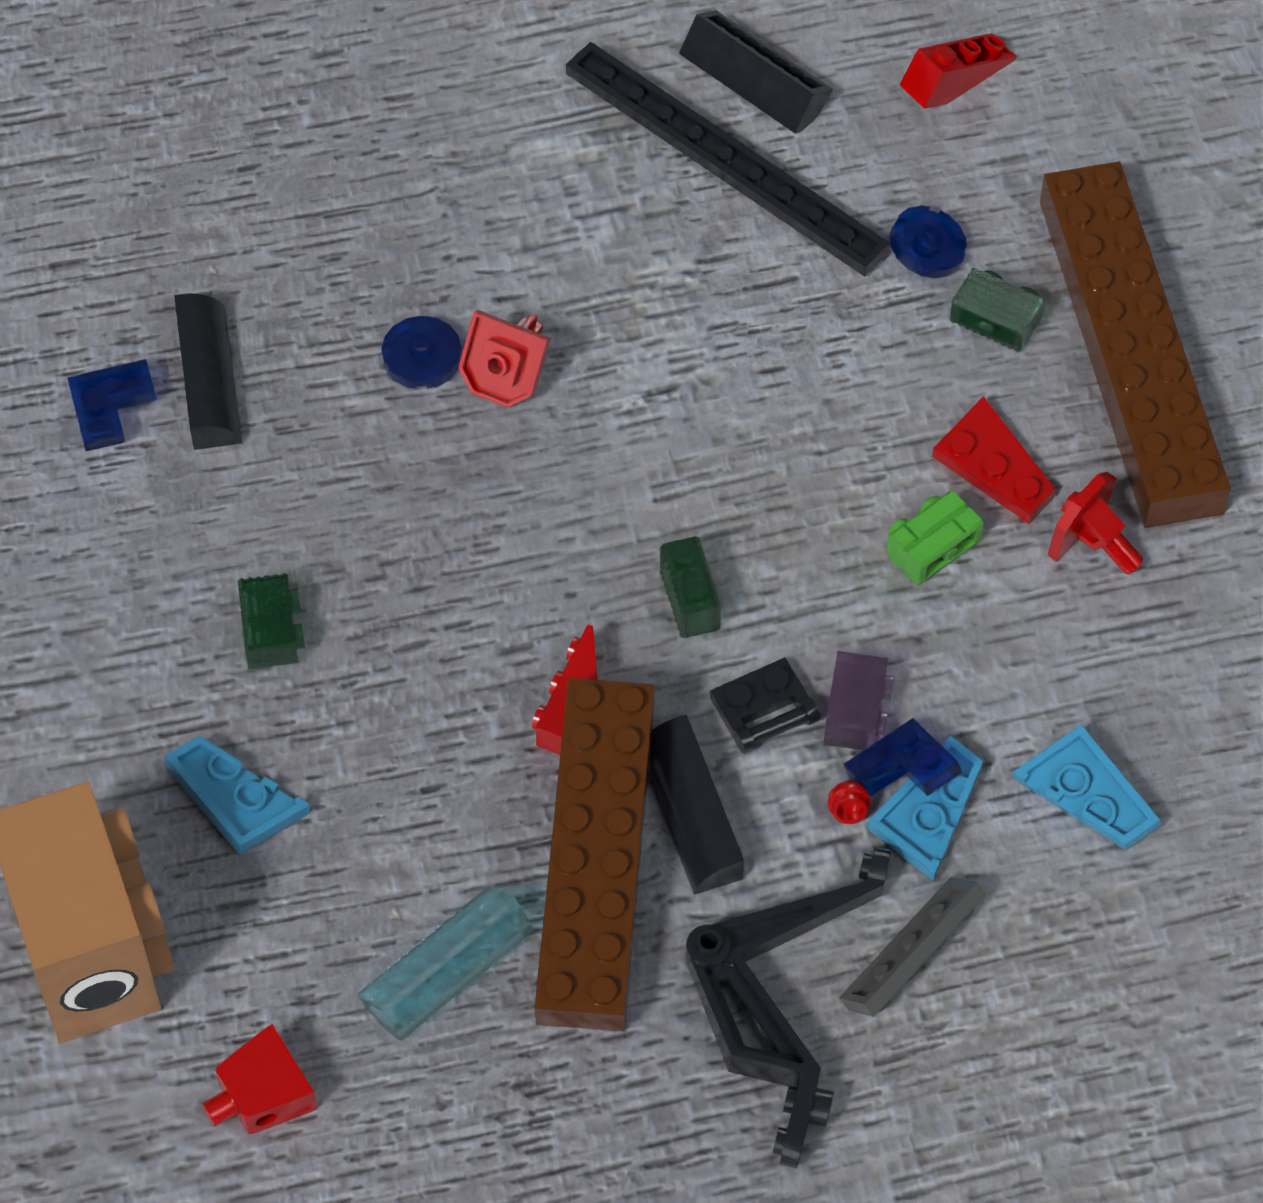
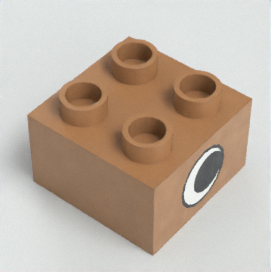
(83, 910)

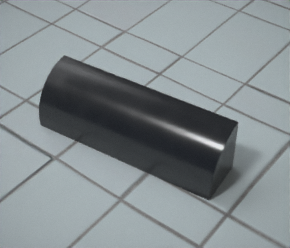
(755, 70)
(207, 371)
(693, 808)

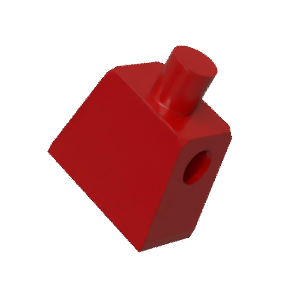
(260, 1085)

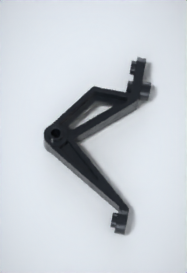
(720, 954)

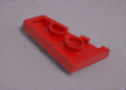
(995, 462)

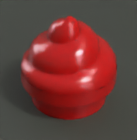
(849, 802)

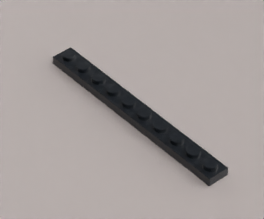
(728, 159)

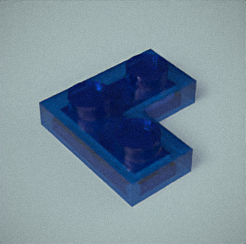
(104, 391)
(908, 752)

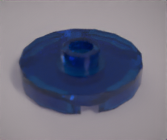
(928, 242)
(425, 367)

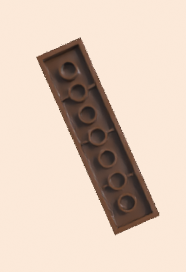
(595, 855)

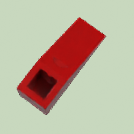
(952, 68)
(550, 718)

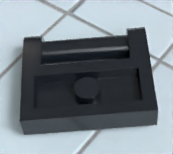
(759, 695)

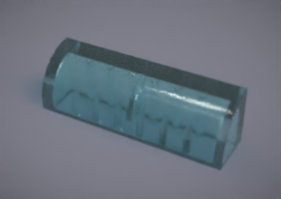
(446, 962)

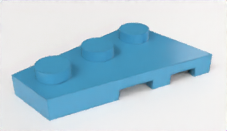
(1089, 788)
(231, 797)
(923, 825)

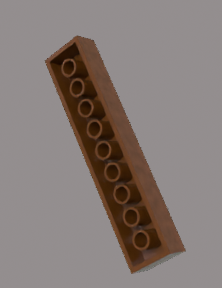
(1134, 346)

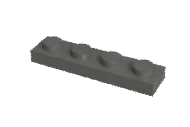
(912, 947)

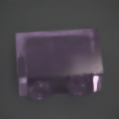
(856, 701)

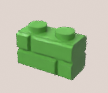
(933, 536)

